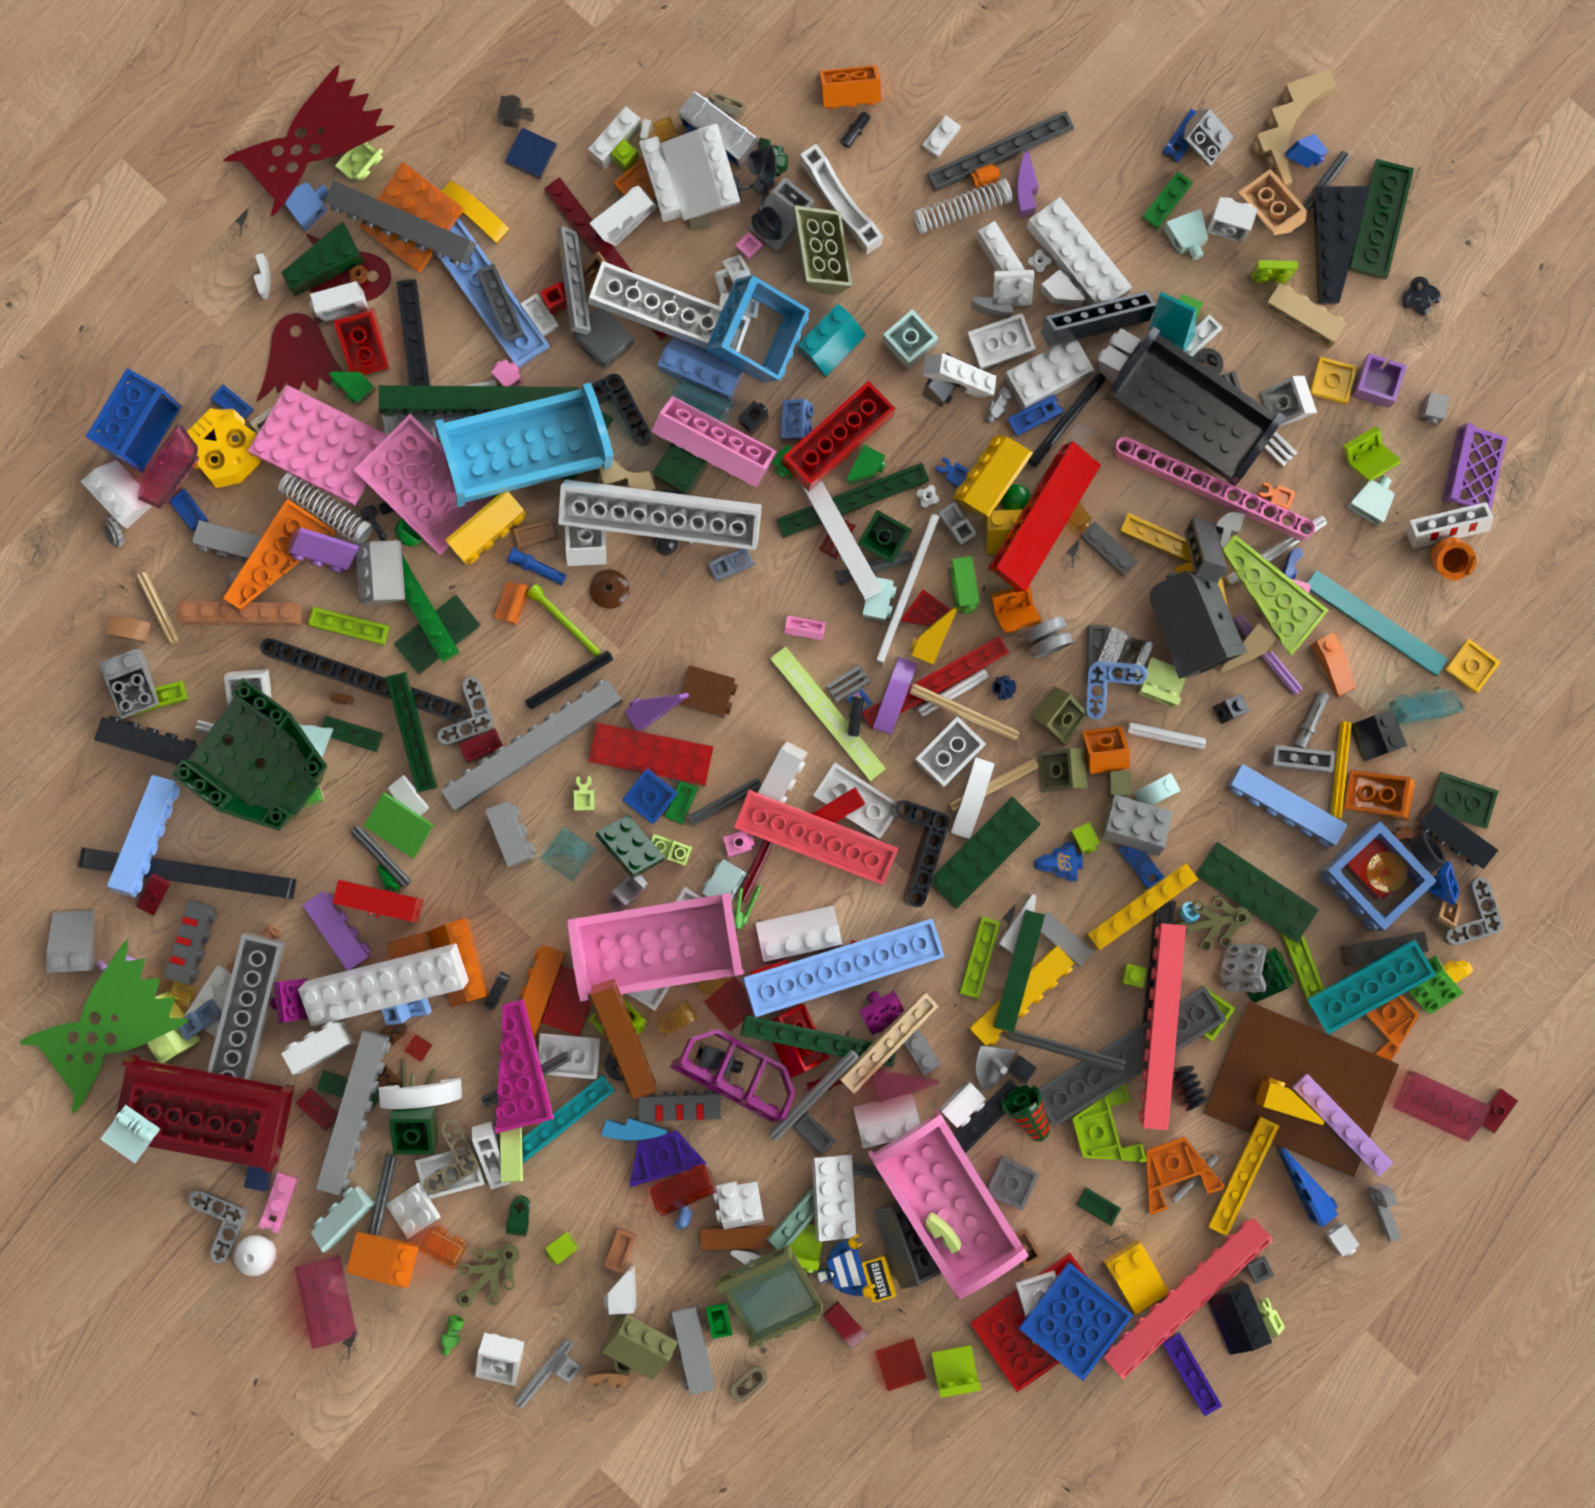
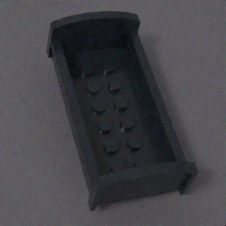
(1194, 407)

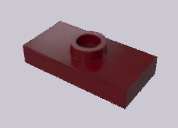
(480, 745)
(153, 894)
(1499, 1109)

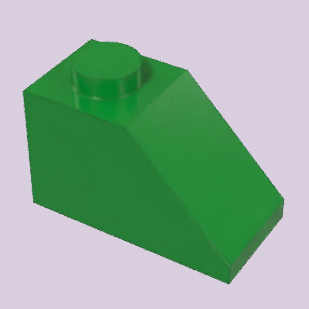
(866, 466)

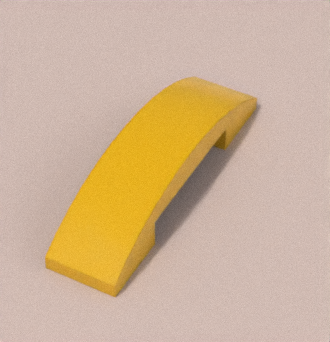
(477, 212)

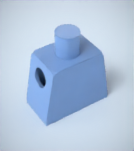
(307, 204)

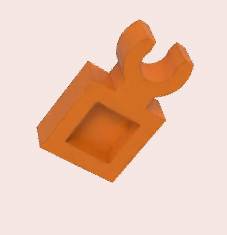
(1280, 495)

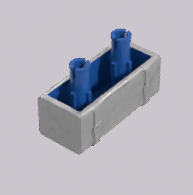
(737, 139)

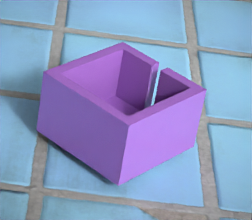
(1379, 384)

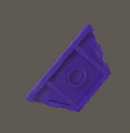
(663, 1157)

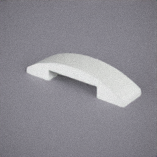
(972, 798)
(420, 1096)

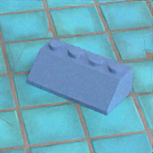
(699, 367)

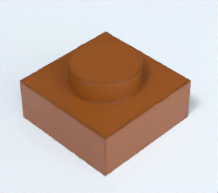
(1404, 833)

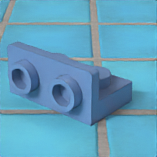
(796, 419)

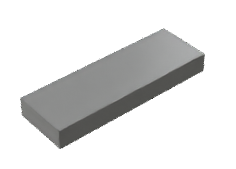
(1065, 939)

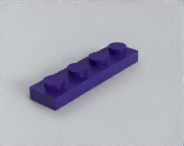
(1191, 1374)

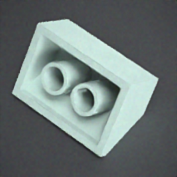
(341, 1218)

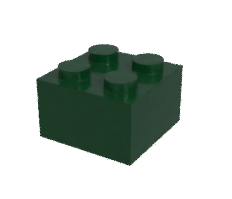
(679, 469)
(413, 1130)

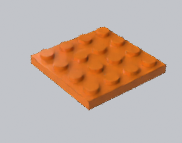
(418, 197)

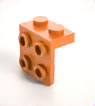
(1015, 609)

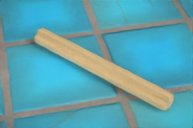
(1002, 781)

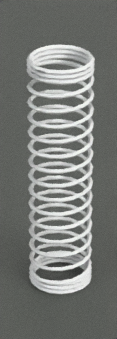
(1005, 193)
(364, 526)

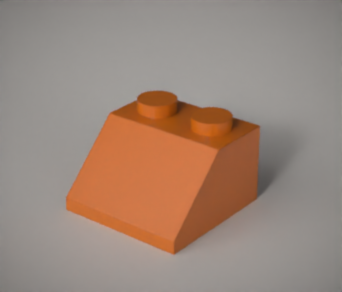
(1106, 749)

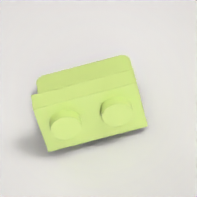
(357, 161)

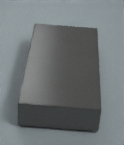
(814, 1133)

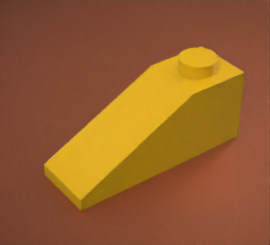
(931, 639)

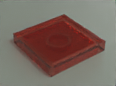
(730, 1003)
(900, 1364)

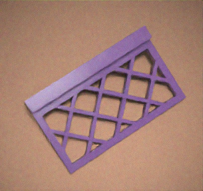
(1460, 461)

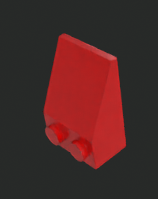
(362, 341)

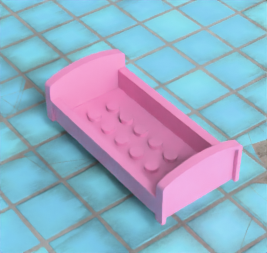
(656, 945)
(934, 1175)

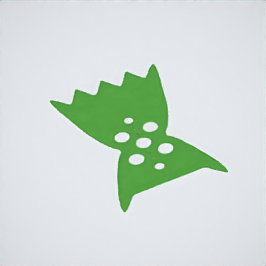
(139, 1022)

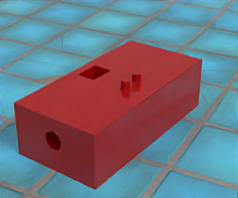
(378, 901)

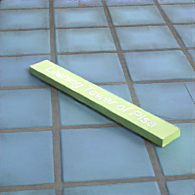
(827, 713)

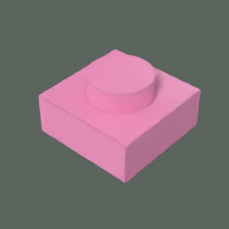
(749, 246)

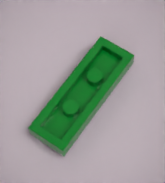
(1167, 200)

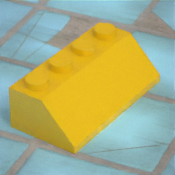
(992, 475)
(486, 527)

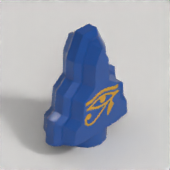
(1062, 862)

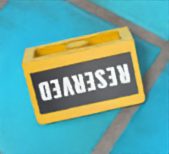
(879, 1273)

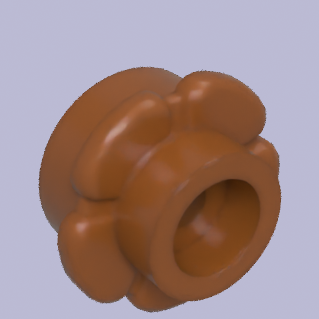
(363, 274)

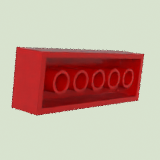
(838, 436)

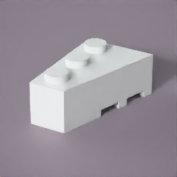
(782, 772)

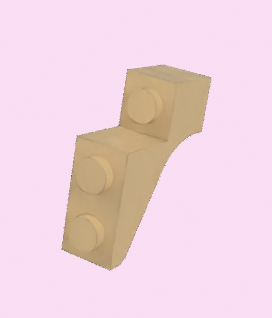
(618, 475)

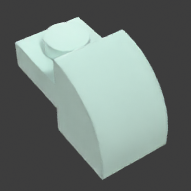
(1157, 790)

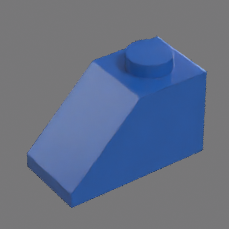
(1307, 151)

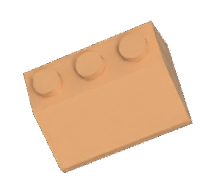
(1274, 203)

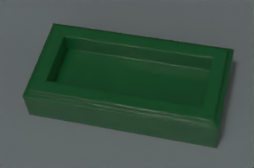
(1098, 1206)

